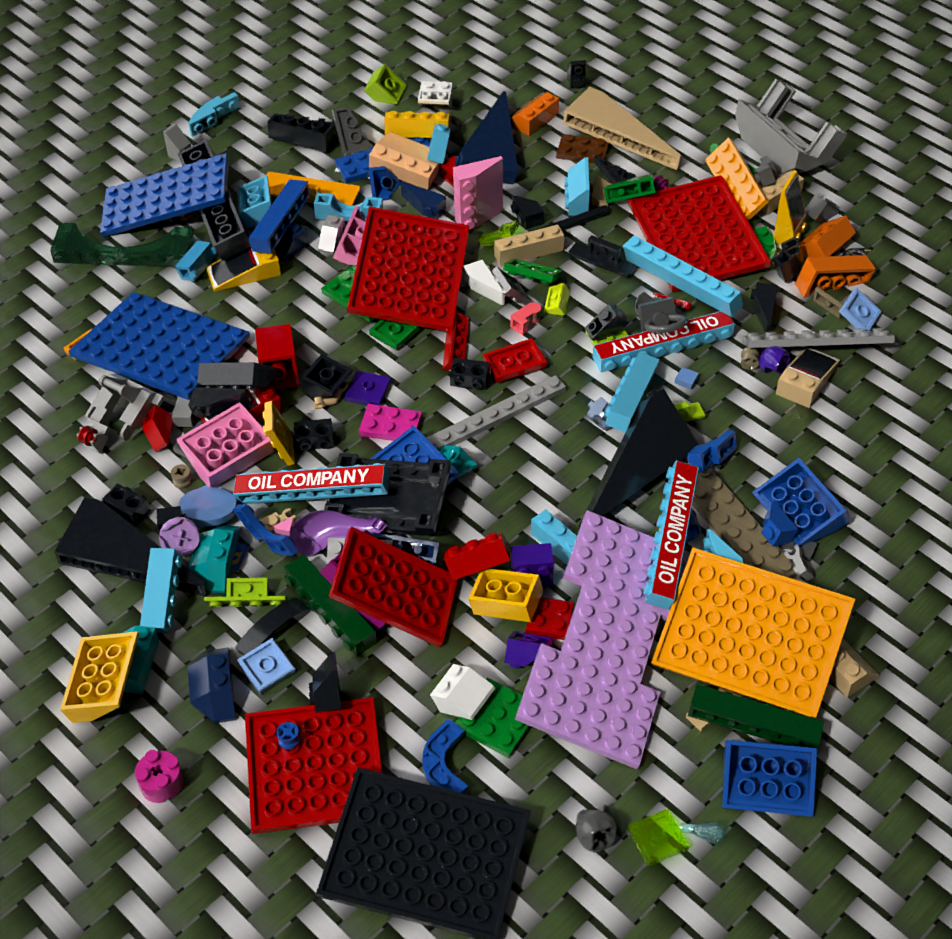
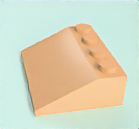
(405, 160)

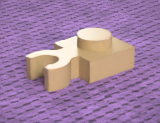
(273, 519)

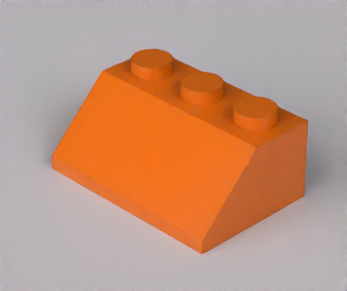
(535, 114)
(828, 238)

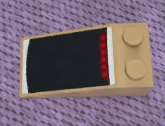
(806, 376)

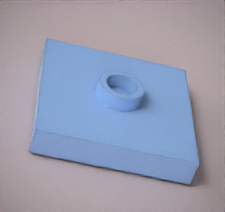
(860, 310)
(266, 665)

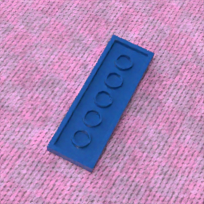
(357, 165)

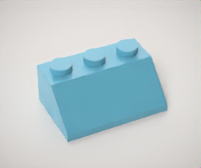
(577, 188)
(254, 201)

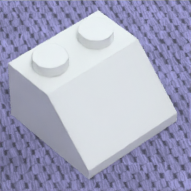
(461, 692)

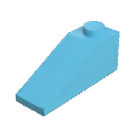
(438, 143)

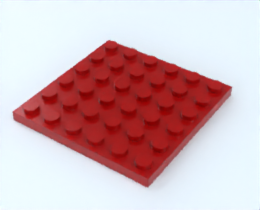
(313, 779)

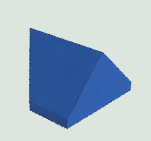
(383, 182)

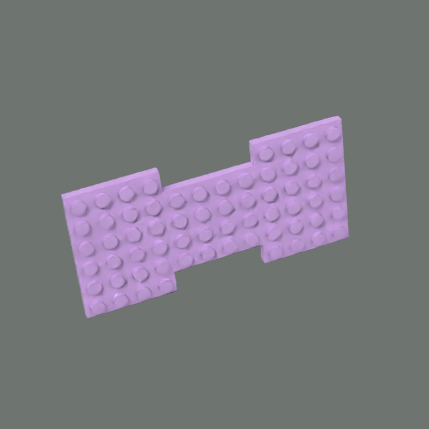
(594, 684)

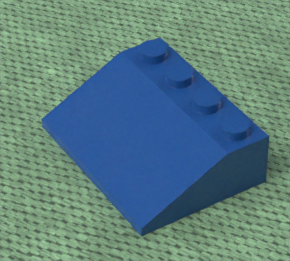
(804, 502)
(769, 778)

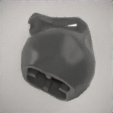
(596, 829)

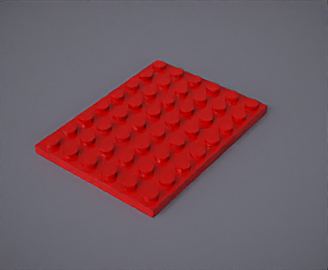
(701, 227)
(409, 269)

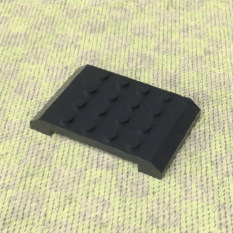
(411, 500)

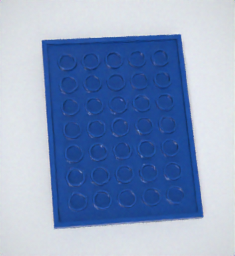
(158, 344)

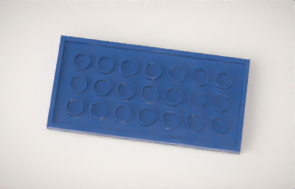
(165, 195)

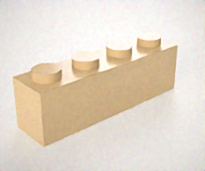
(529, 245)

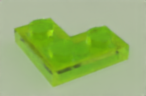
(504, 231)

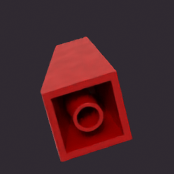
(277, 350)

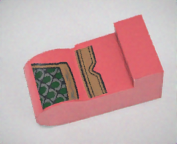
(525, 317)

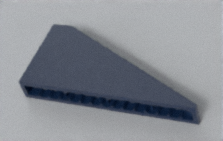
(492, 140)

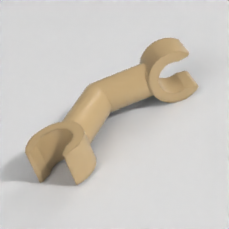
(320, 402)

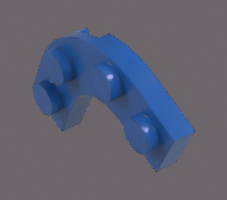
(278, 544)
(434, 757)

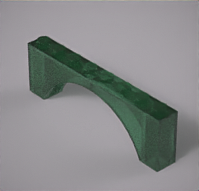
(75, 248)

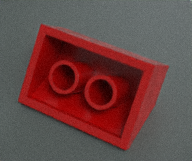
(477, 555)

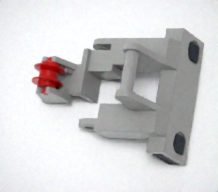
(101, 410)

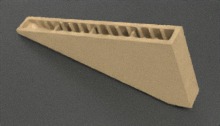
(605, 119)

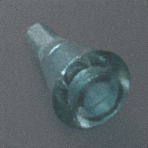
(709, 831)

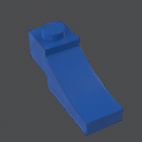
(713, 452)

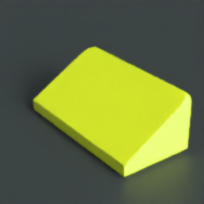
(557, 299)

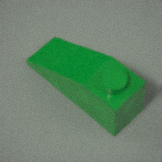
(629, 188)

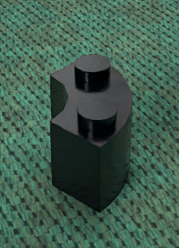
(789, 260)

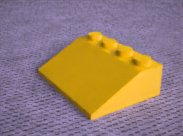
(414, 124)
(98, 676)

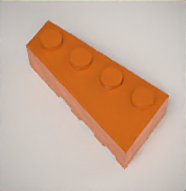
(833, 273)

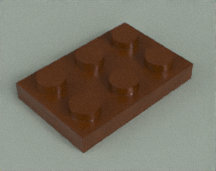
(579, 147)

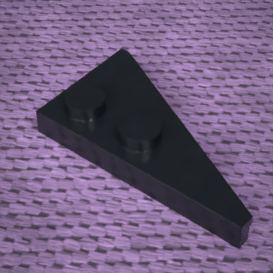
(613, 174)

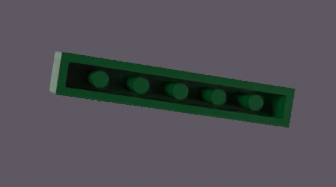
(343, 619)
(755, 718)

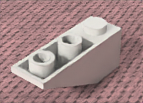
(482, 281)

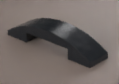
(271, 624)

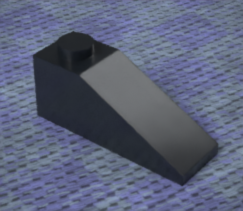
(763, 303)
(213, 401)

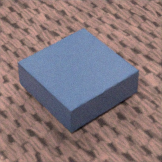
(686, 378)

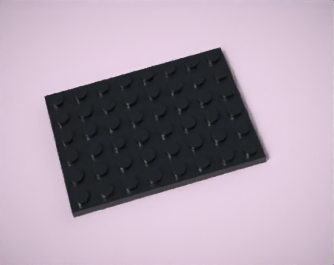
(425, 854)

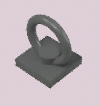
(660, 316)

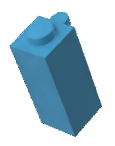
(196, 260)

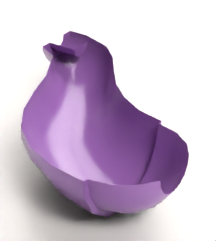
(315, 528)

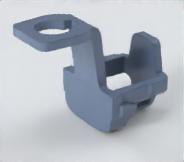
(597, 412)

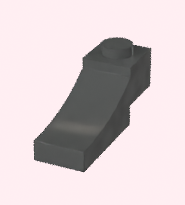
(766, 172)

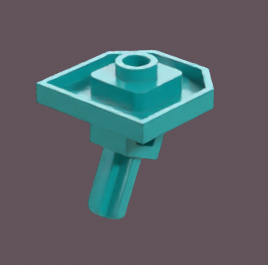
(458, 459)

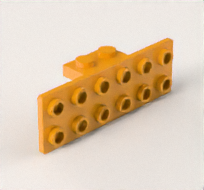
(343, 192)

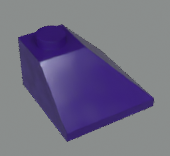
(523, 648)

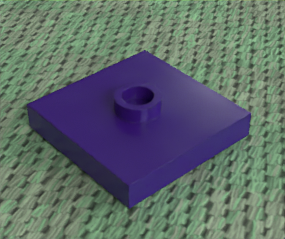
(367, 388)

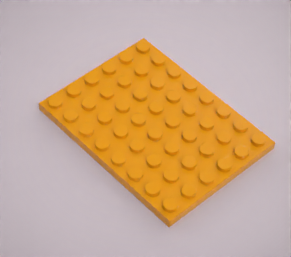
(753, 632)

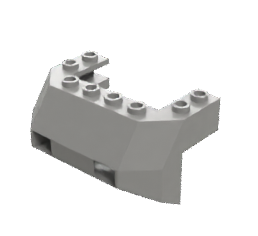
(772, 138)

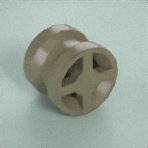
(750, 358)
(181, 481)

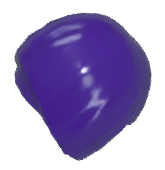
(774, 359)

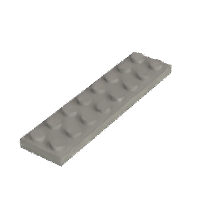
(824, 337)

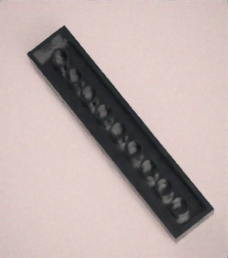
(221, 220)

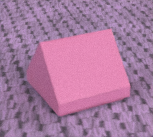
(284, 527)

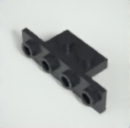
(602, 254)

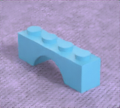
(327, 205)

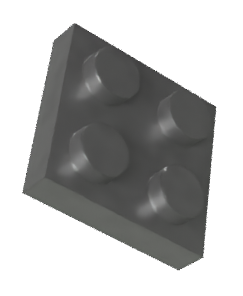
(510, 286)

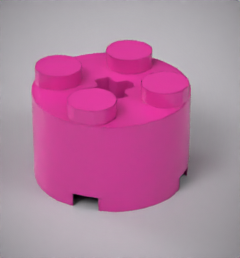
(159, 776)

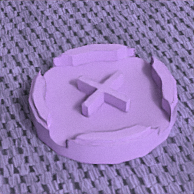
(180, 535)

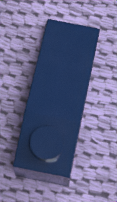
(423, 200)

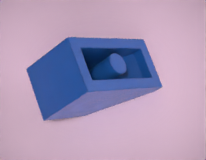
(778, 527)

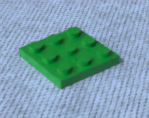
(496, 722)

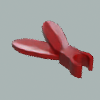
(680, 303)

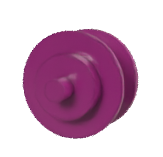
(660, 183)

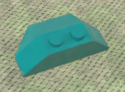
(215, 556)

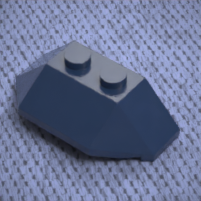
(420, 548)
(212, 685)

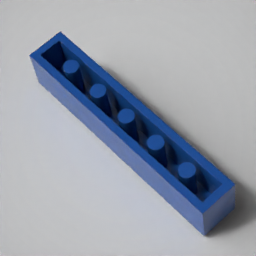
(279, 216)

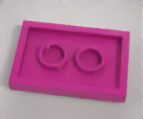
(388, 422)

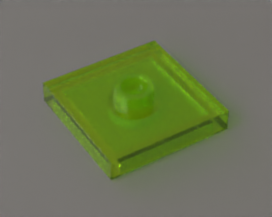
(658, 837)

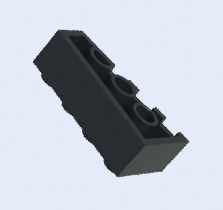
(302, 131)

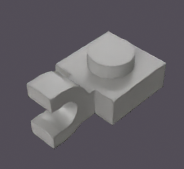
(801, 566)

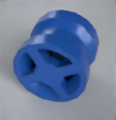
(285, 730)

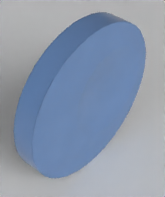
(208, 506)

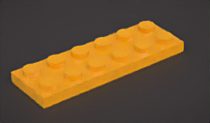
(730, 164)

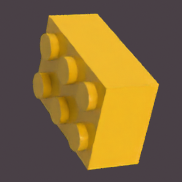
(506, 594)

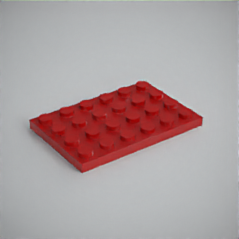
(394, 586)

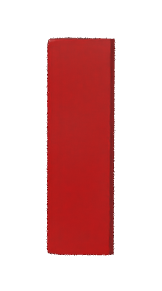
(456, 340)

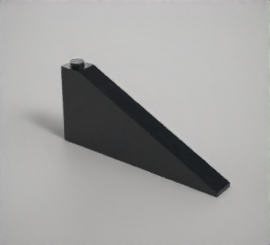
(646, 451)
(112, 546)

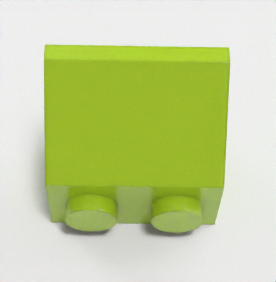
(385, 86)

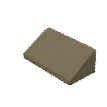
(827, 302)

